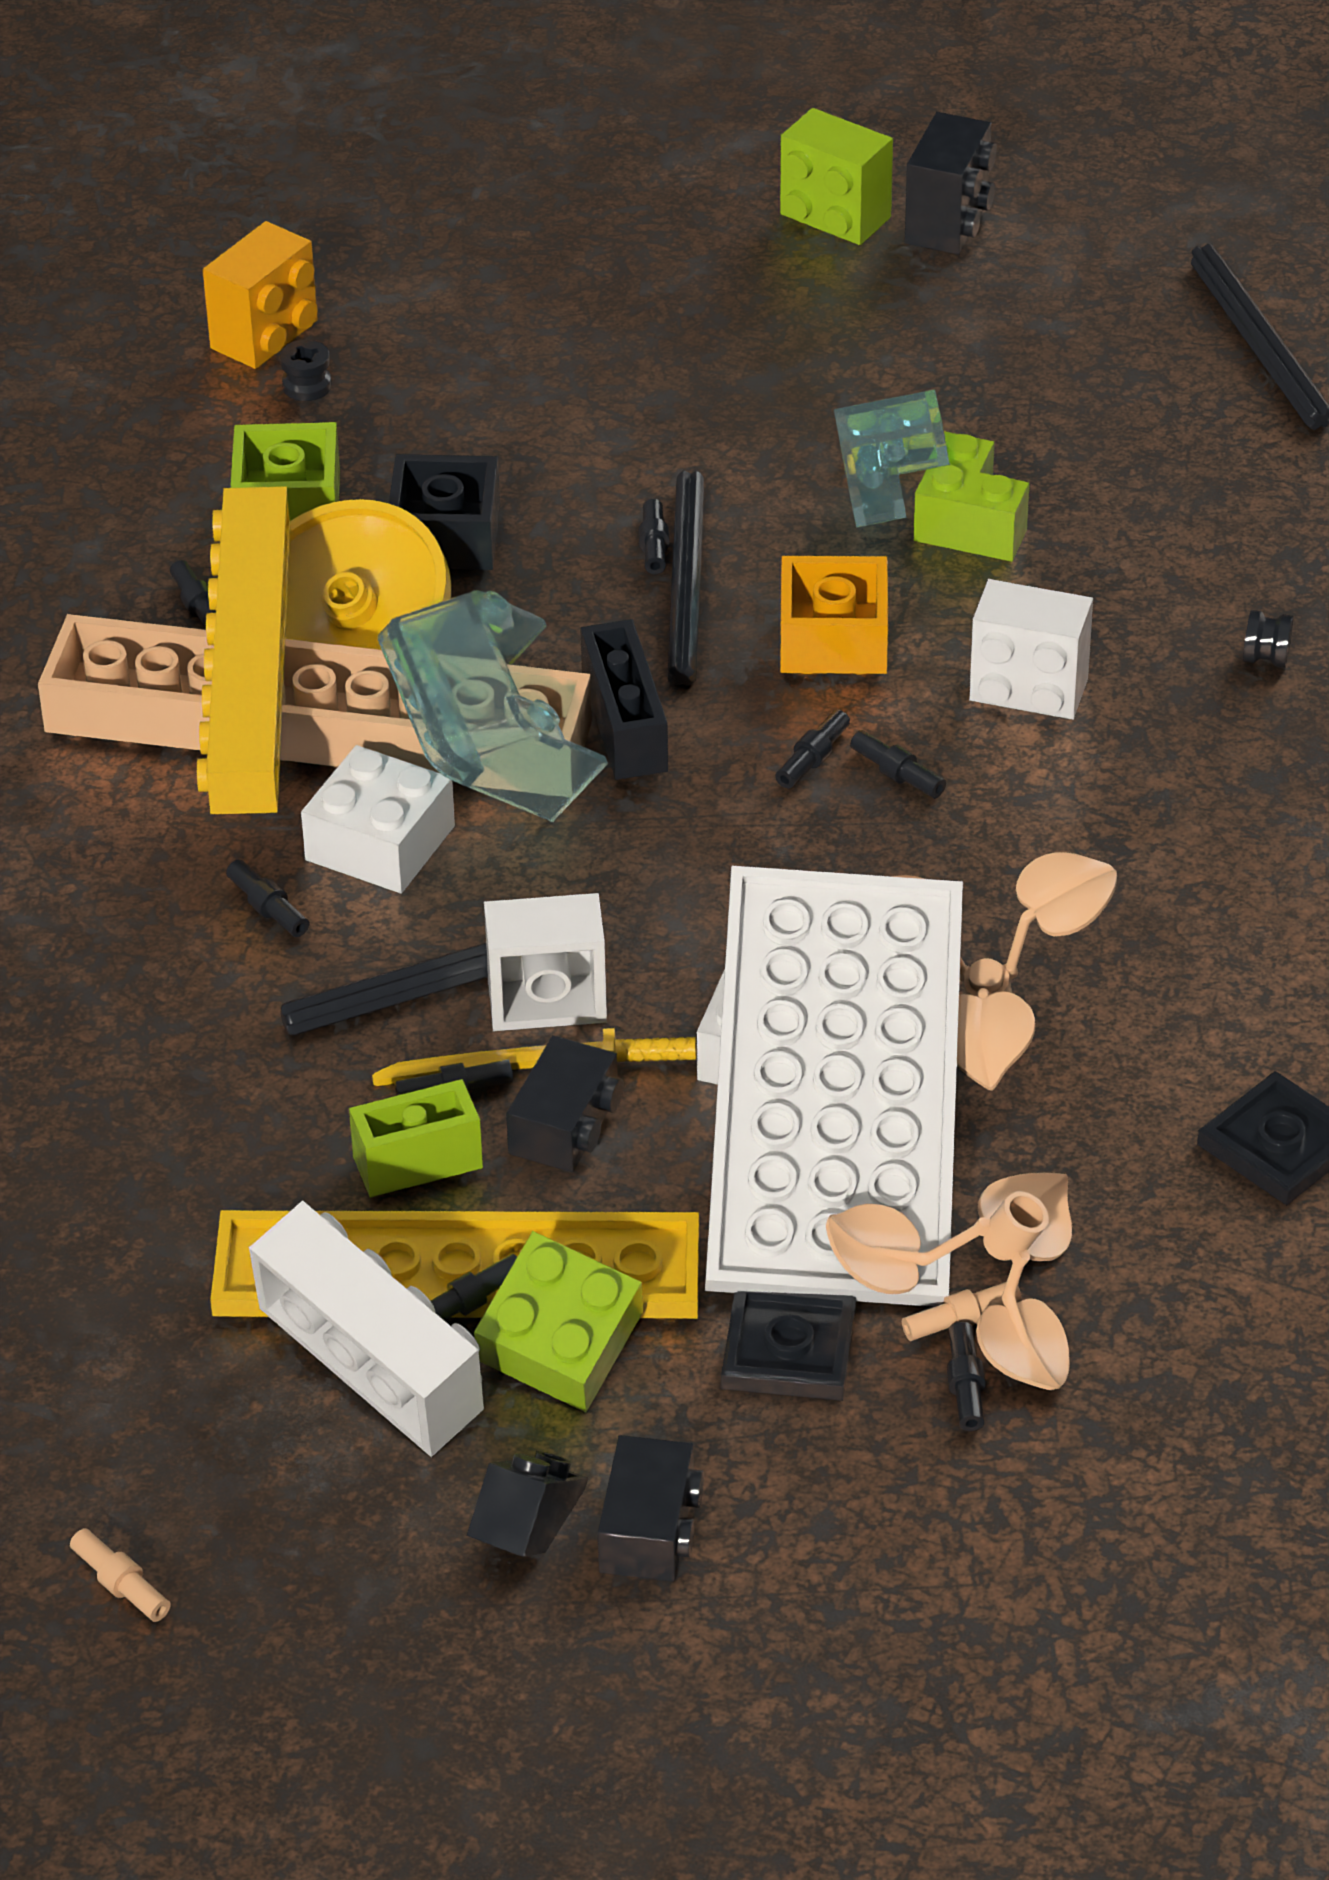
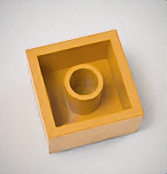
(260, 294)
(834, 614)

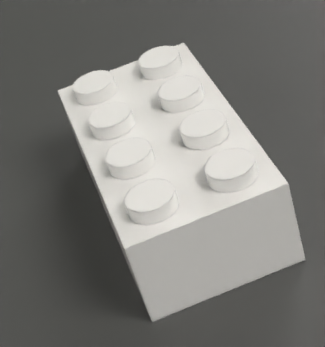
(368, 1327)

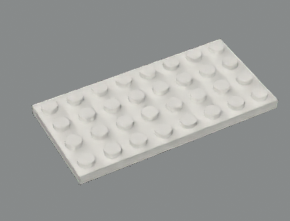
(833, 1075)

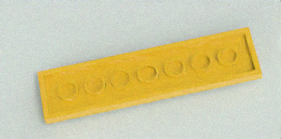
(440, 1246)

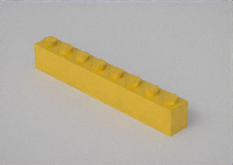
(247, 652)

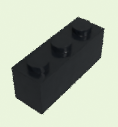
(625, 699)

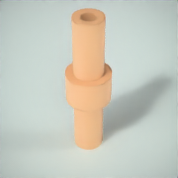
(958, 1307)
(120, 1575)

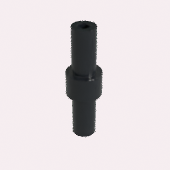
(654, 536)
(193, 591)
(812, 749)
(898, 764)
(267, 898)
(473, 1077)
(471, 1290)
(966, 1376)

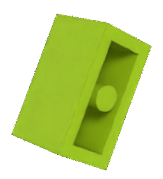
(416, 1138)

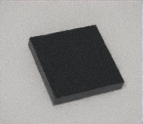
(1273, 1137)
(789, 1344)

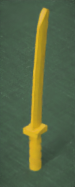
(526, 1057)

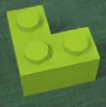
(968, 505)

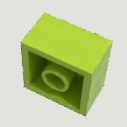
(836, 176)
(290, 456)
(559, 1321)

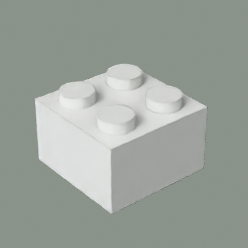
(1030, 649)
(378, 819)
(545, 962)

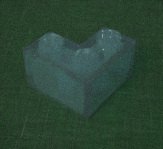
(883, 442)

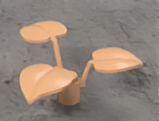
(993, 1023)
(1020, 1221)

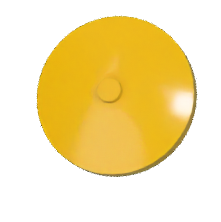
(358, 570)

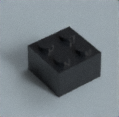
(949, 183)
(455, 501)

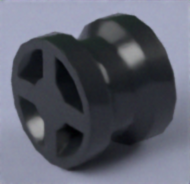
(305, 370)
(1268, 638)

